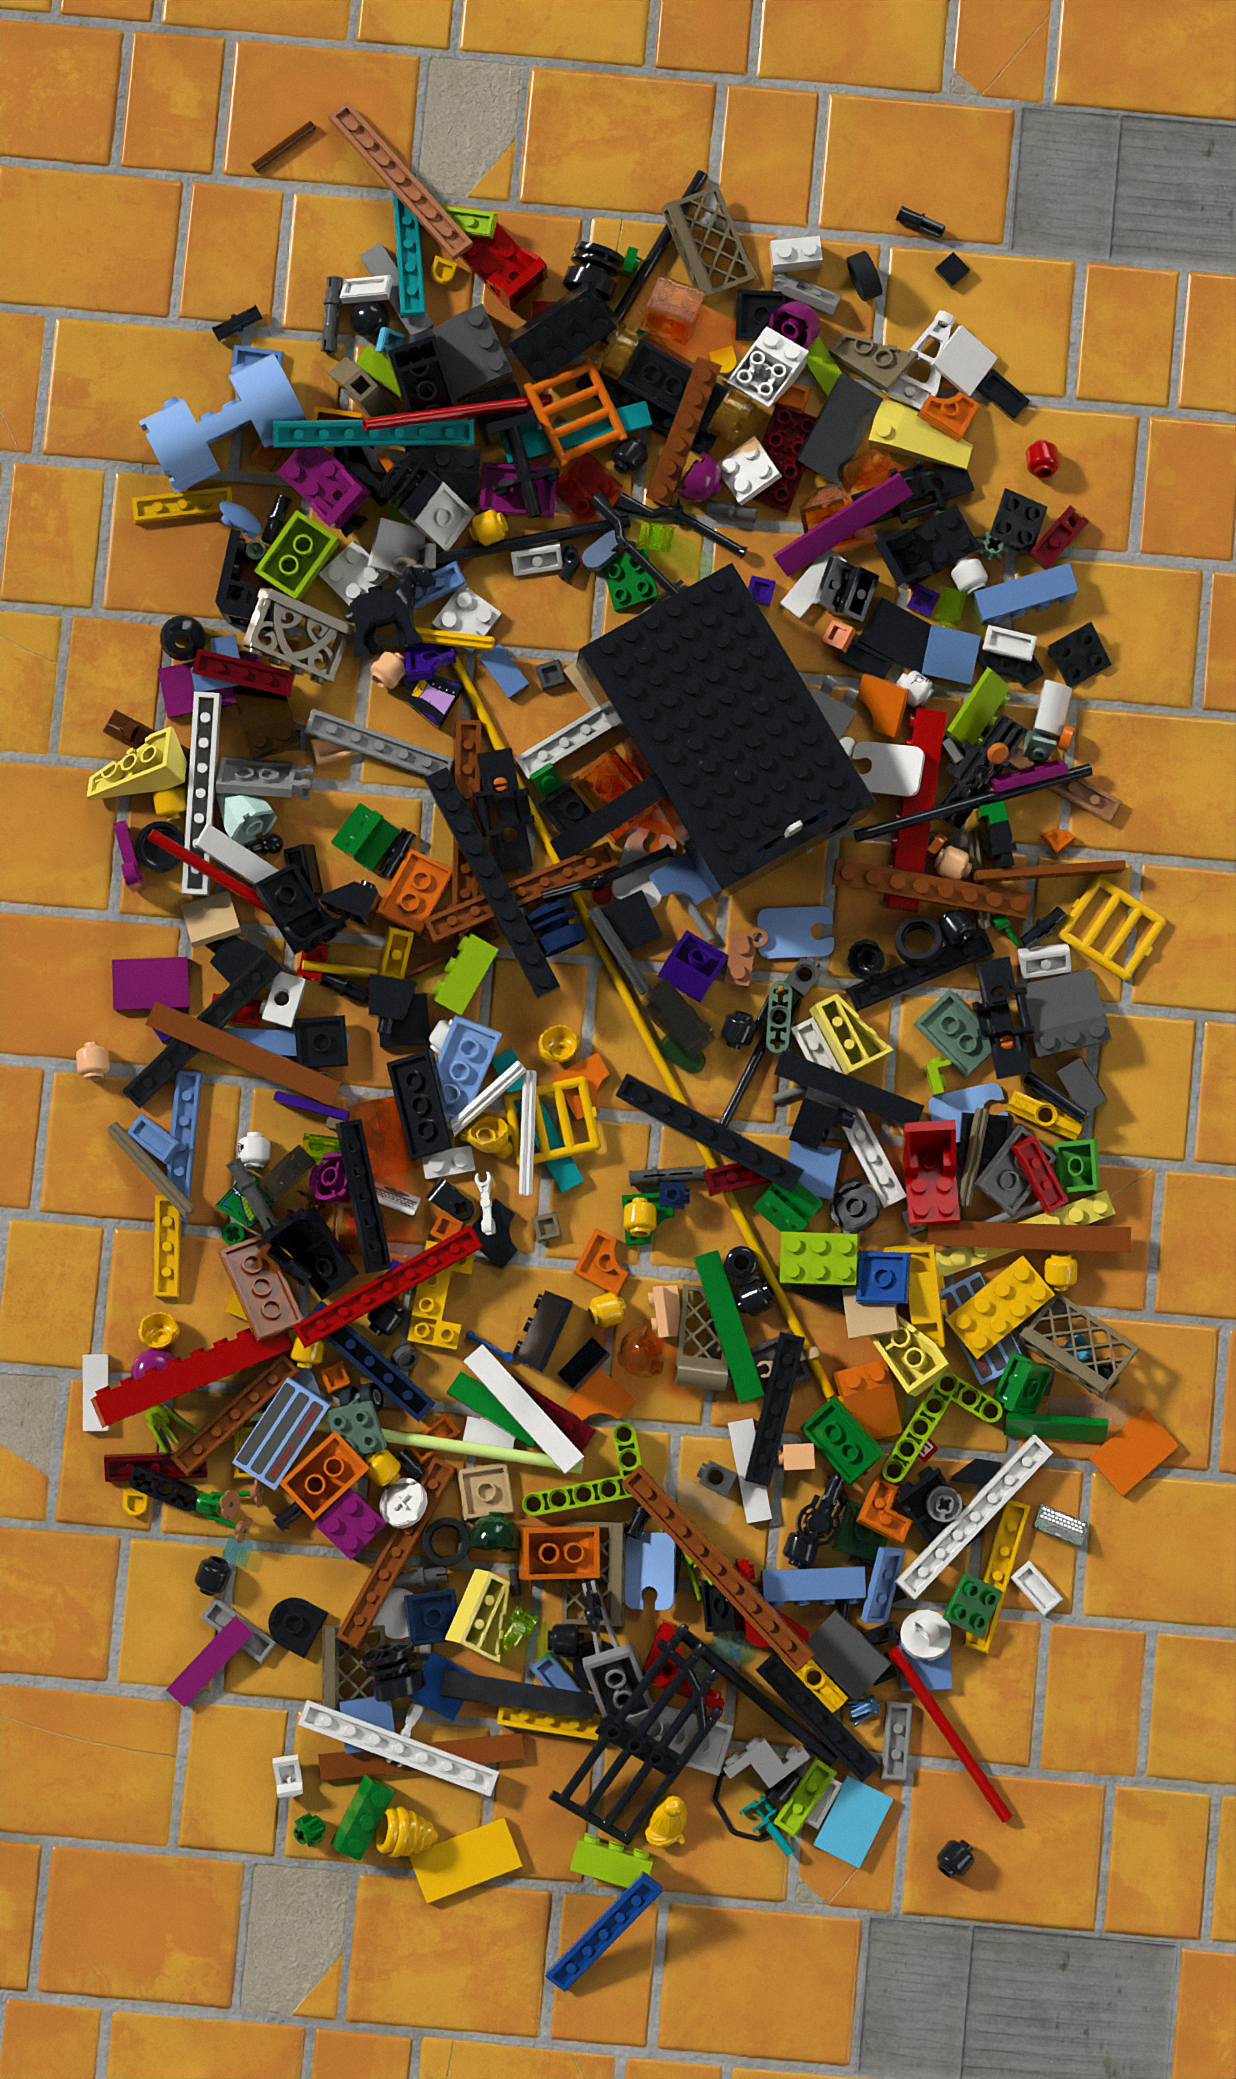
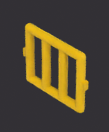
(1138, 910)
(557, 1089)

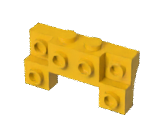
(924, 1293)
(429, 1307)

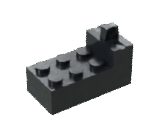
(420, 372)

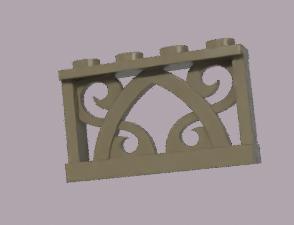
(327, 625)

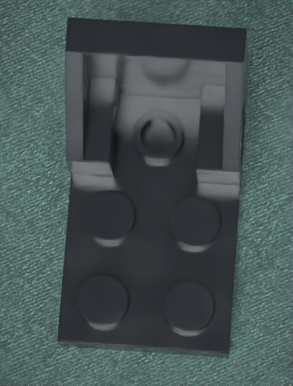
(928, 548)
(230, 586)

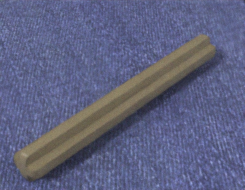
(151, 1170)

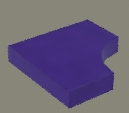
(427, 659)

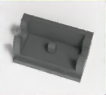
(1082, 1085)

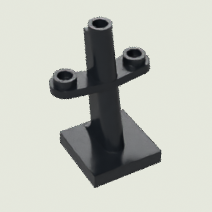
(512, 430)

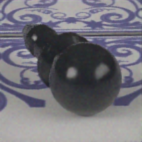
(271, 844)

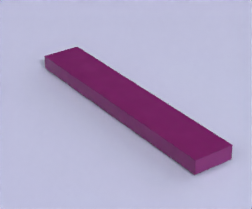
(843, 524)

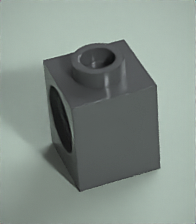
(801, 987)
(728, 1477)

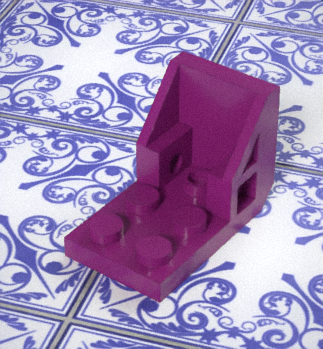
(325, 484)

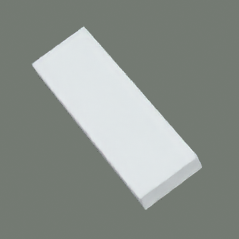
(805, 590)
(95, 1377)

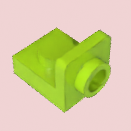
(935, 1079)

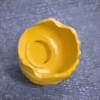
(558, 1044)
(158, 1331)

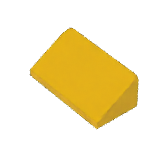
(395, 952)

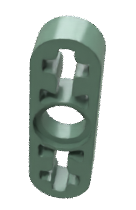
(774, 998)

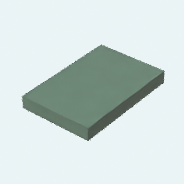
(953, 1032)

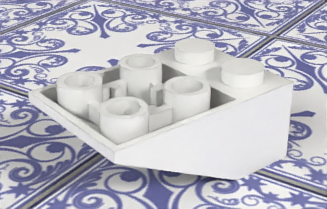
(769, 368)

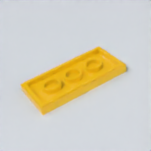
(466, 1860)

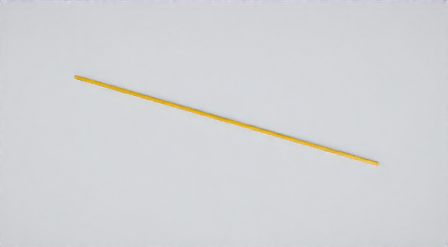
(648, 1038)

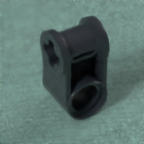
(448, 1197)

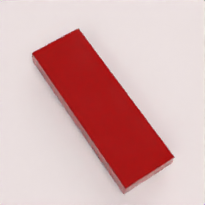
(1040, 1174)

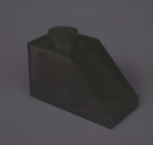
(286, 1174)

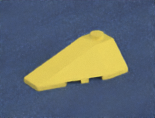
(904, 433)
(149, 768)
(911, 1357)

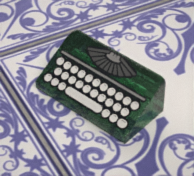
(1060, 1525)

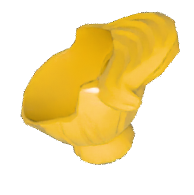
(488, 1135)
(667, 1822)

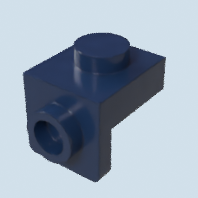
(673, 1195)

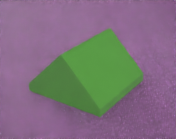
(1077, 1165)

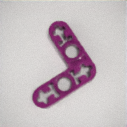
(130, 868)

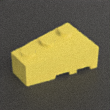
(847, 1035)
(480, 1616)

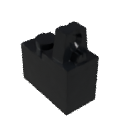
(817, 1116)

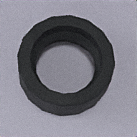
(864, 276)
(913, 923)
(427, 1541)

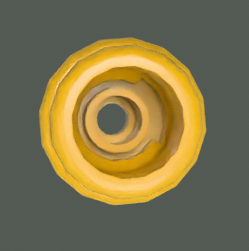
(404, 1833)

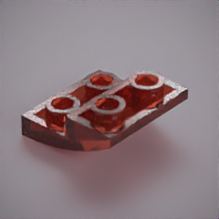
(582, 483)

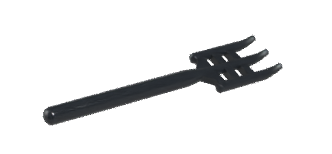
(756, 1056)

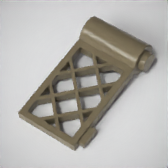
(695, 1370)

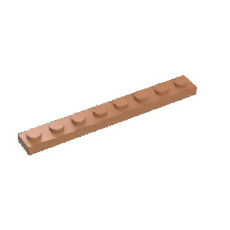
(400, 180)

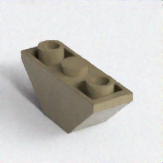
(361, 389)

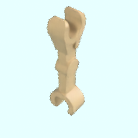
(806, 1354)

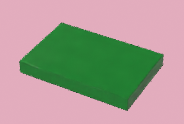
(842, 1440)

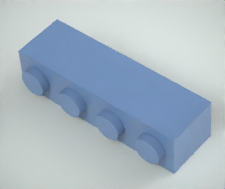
(1025, 593)
(814, 1584)

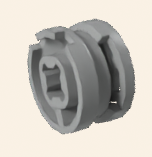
(943, 1503)

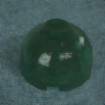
(495, 1534)

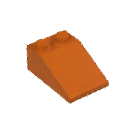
(870, 1397)
(324, 1475)
(559, 1552)

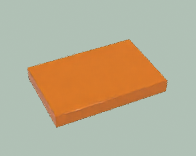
(414, 891)
(1133, 1451)

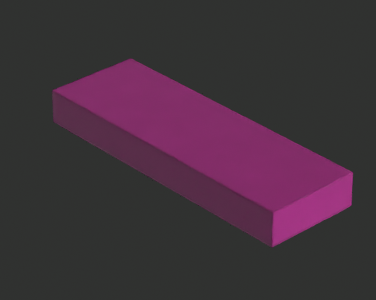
(1028, 775)

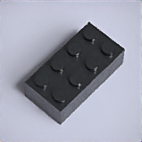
(562, 331)

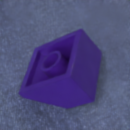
(693, 966)

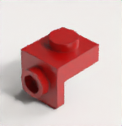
(319, 954)

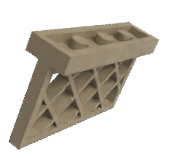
(687, 244)
(1067, 1363)
(616, 1576)
(331, 1669)

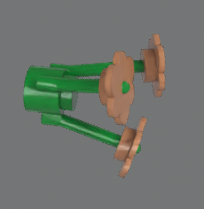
(228, 1504)

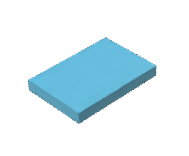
(853, 1821)

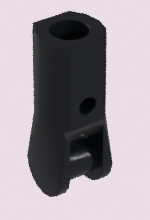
(874, 1637)

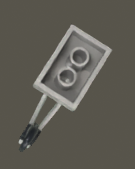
(612, 1672)

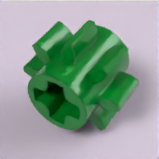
(309, 1829)

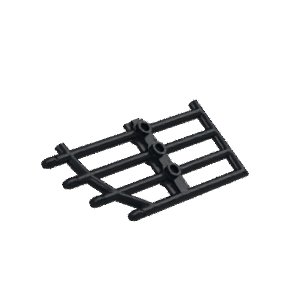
(642, 1746)

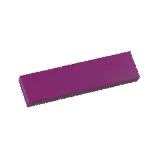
(210, 1660)

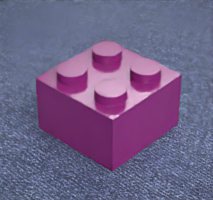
(351, 1523)

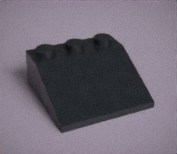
(543, 1330)

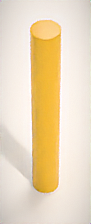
(338, 969)

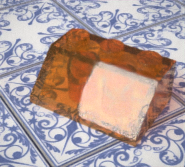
(604, 782)
(383, 1136)

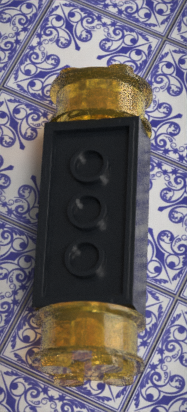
(663, 377)

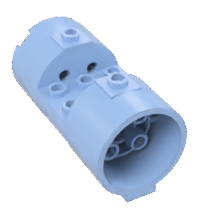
(183, 443)

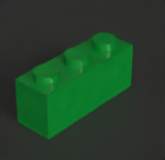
(362, 1817)

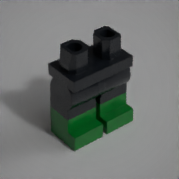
(998, 834)

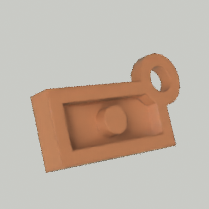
(742, 957)

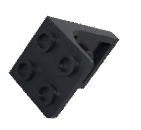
(297, 910)
(316, 1249)
(912, 1500)

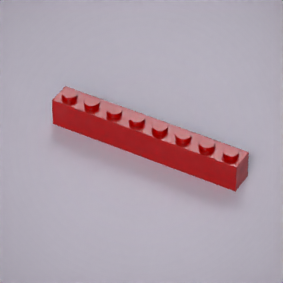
(912, 843)
(185, 1375)

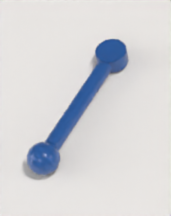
(508, 1356)

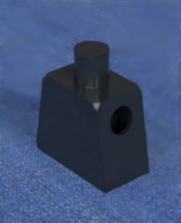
(233, 956)
(390, 1000)

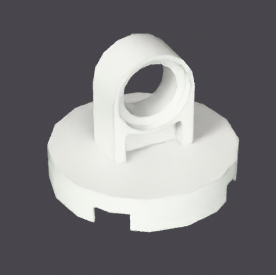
(925, 1635)

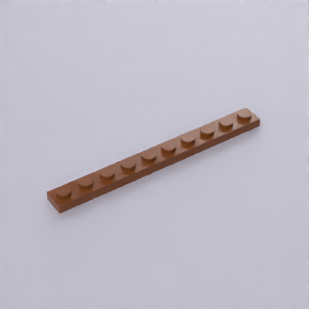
(718, 1569)

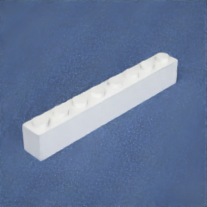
(201, 784)

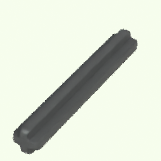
(619, 950)

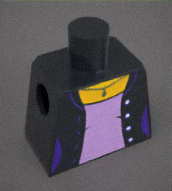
(432, 698)

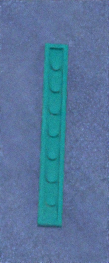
(351, 433)

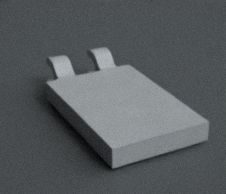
(836, 713)
(264, 778)

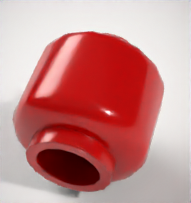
(1042, 459)

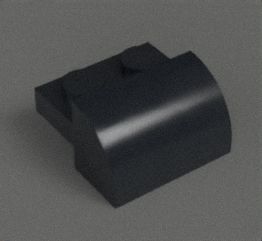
(846, 590)

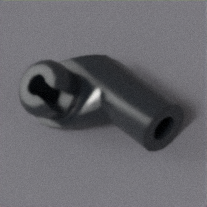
(571, 562)

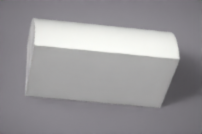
(1052, 708)

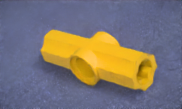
(1029, 1108)
(825, 1689)

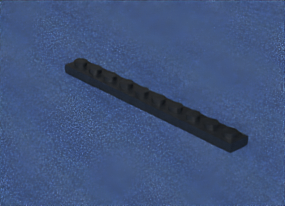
(492, 883)

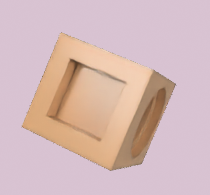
(797, 1456)

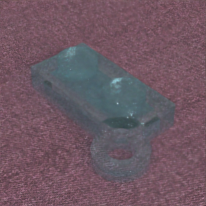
(723, 1647)

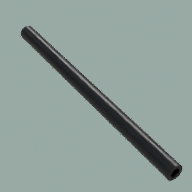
(654, 255)
(528, 541)
(762, 1701)

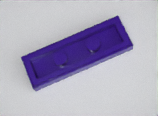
(312, 1106)

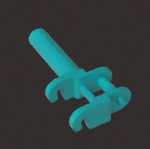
(769, 1825)

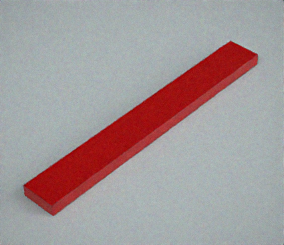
(387, 1286)

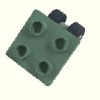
(357, 1418)

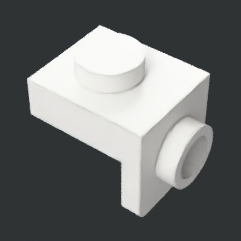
(288, 1776)

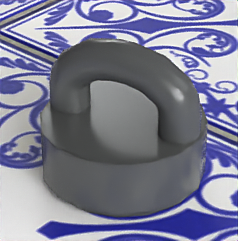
(404, 1357)

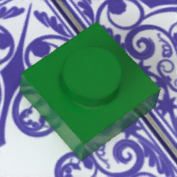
(631, 262)
(546, 780)

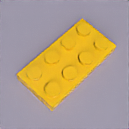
(999, 1307)

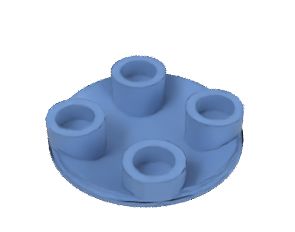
(240, 517)

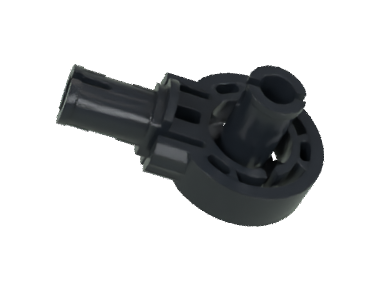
(821, 1518)

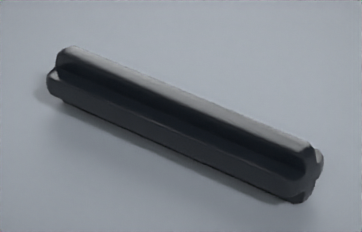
(1055, 1097)

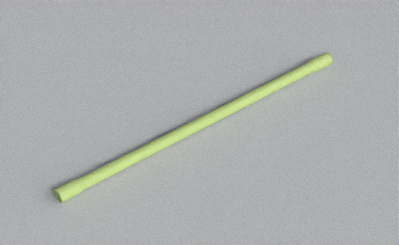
(455, 1446)

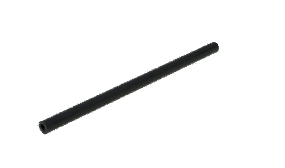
(966, 805)

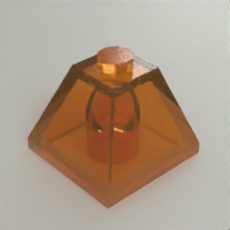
(822, 505)

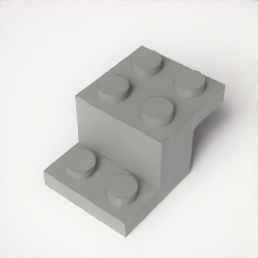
(765, 1760)

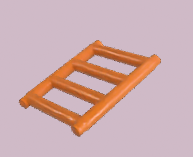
(597, 389)

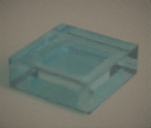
(237, 1552)

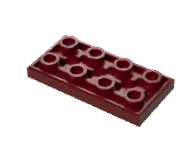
(782, 443)

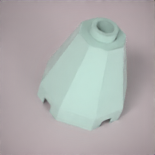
(245, 816)

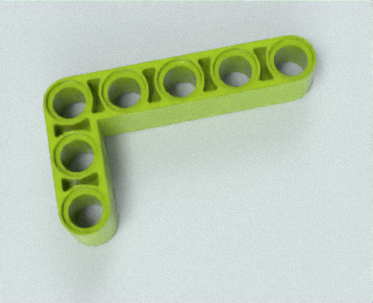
(932, 1419)
(595, 1485)

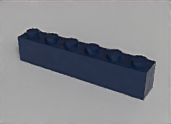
(379, 1369)

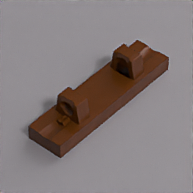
(122, 728)

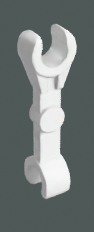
(487, 1224)
(413, 1714)

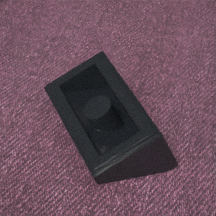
(306, 861)

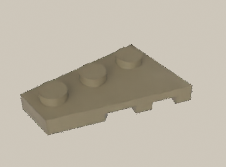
(873, 361)

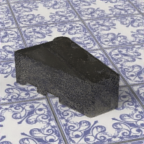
(677, 1019)

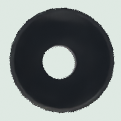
(182, 625)

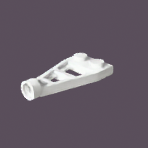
(910, 390)

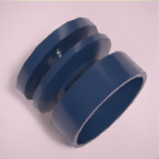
(555, 928)

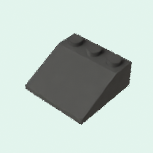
(472, 353)
(1065, 1014)

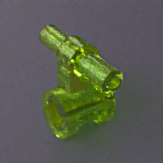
(520, 1624)

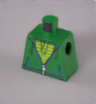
(237, 1206)

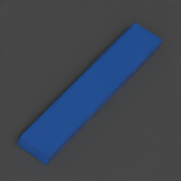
(604, 1931)

